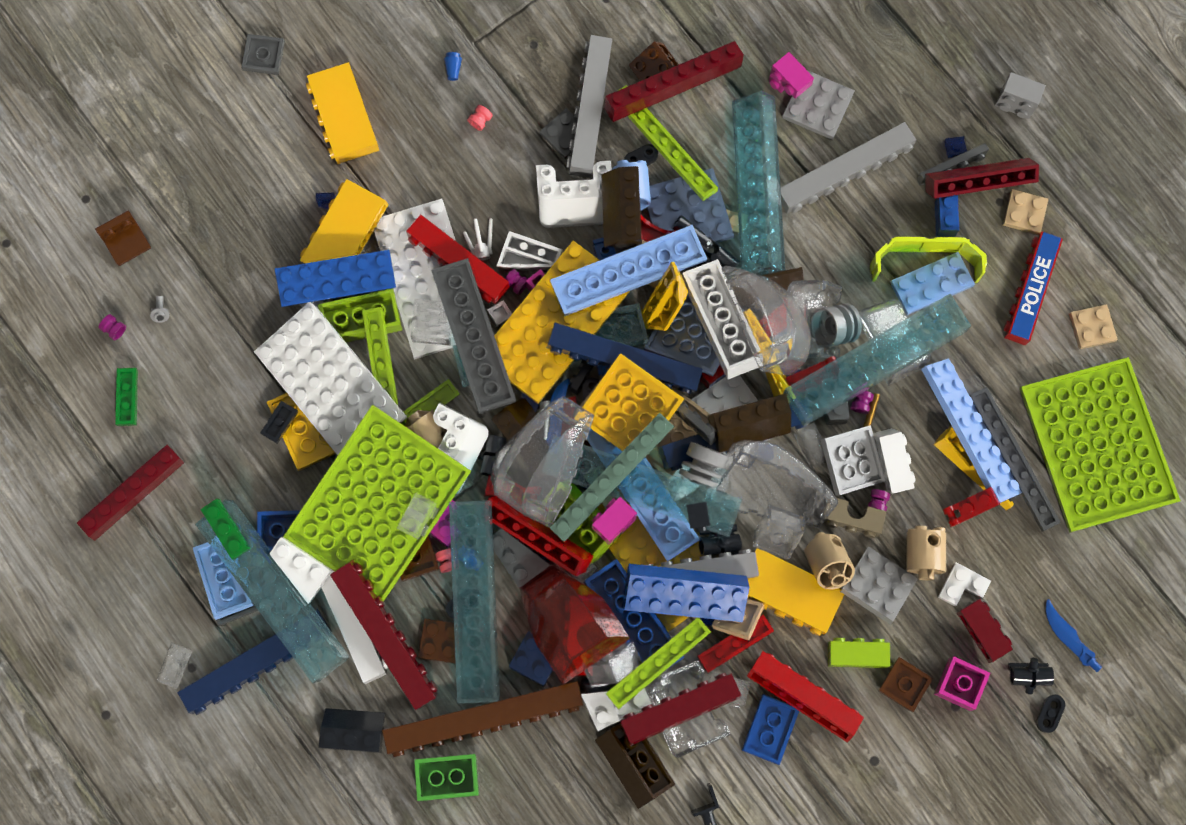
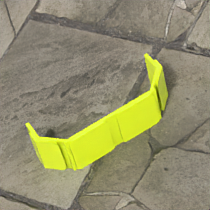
(969, 251)

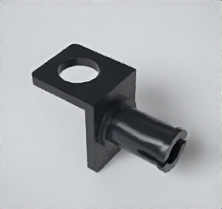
(707, 810)

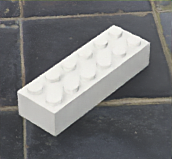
(720, 318)

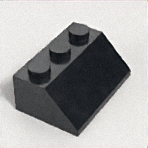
(352, 730)

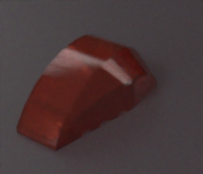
(570, 623)

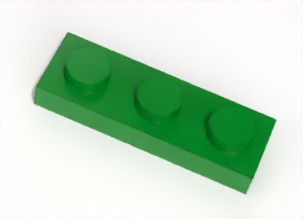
(126, 397)
(225, 529)

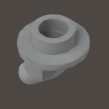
(159, 313)

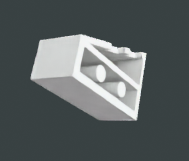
(527, 254)
(894, 460)
(301, 568)
(606, 714)

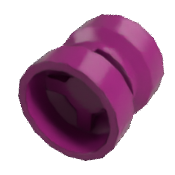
(516, 281)
(112, 327)
(861, 403)
(879, 499)

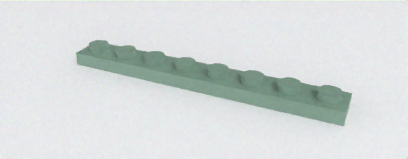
(612, 477)

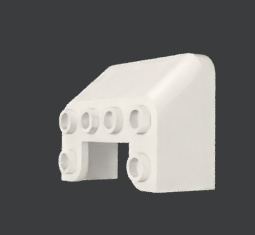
(570, 201)
(463, 435)

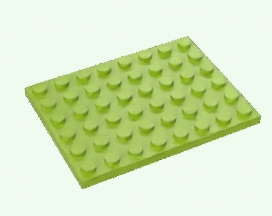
(1099, 444)
(366, 495)

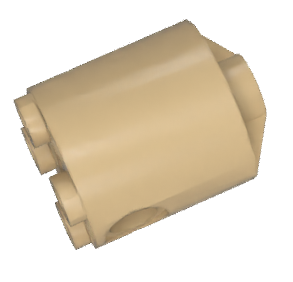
(423, 425)
(926, 552)
(829, 561)

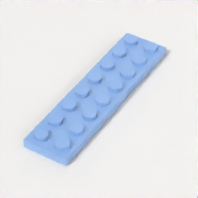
(627, 270)
(971, 429)
(668, 533)

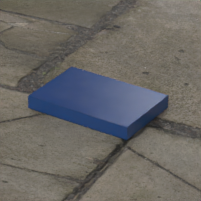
(770, 729)

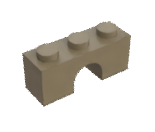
(870, 524)

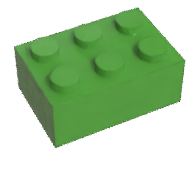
(446, 777)

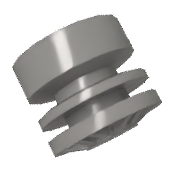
(836, 325)
(703, 465)

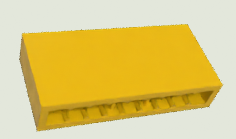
(342, 113)
(346, 225)
(793, 593)

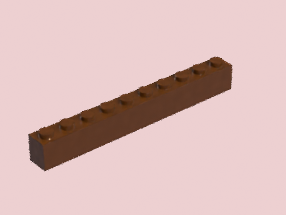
(482, 718)

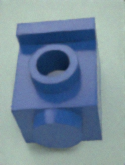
(598, 246)

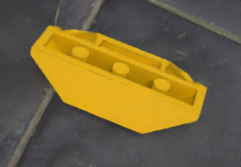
(665, 300)

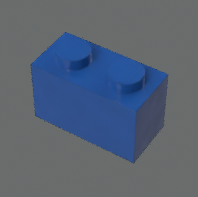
(947, 216)

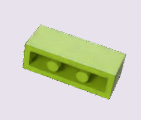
(858, 653)

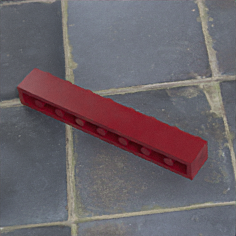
(673, 81)
(384, 634)

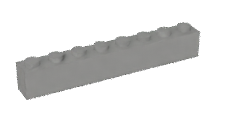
(590, 106)
(847, 167)

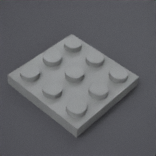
(820, 106)
(852, 460)
(879, 585)

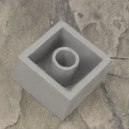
(1020, 95)

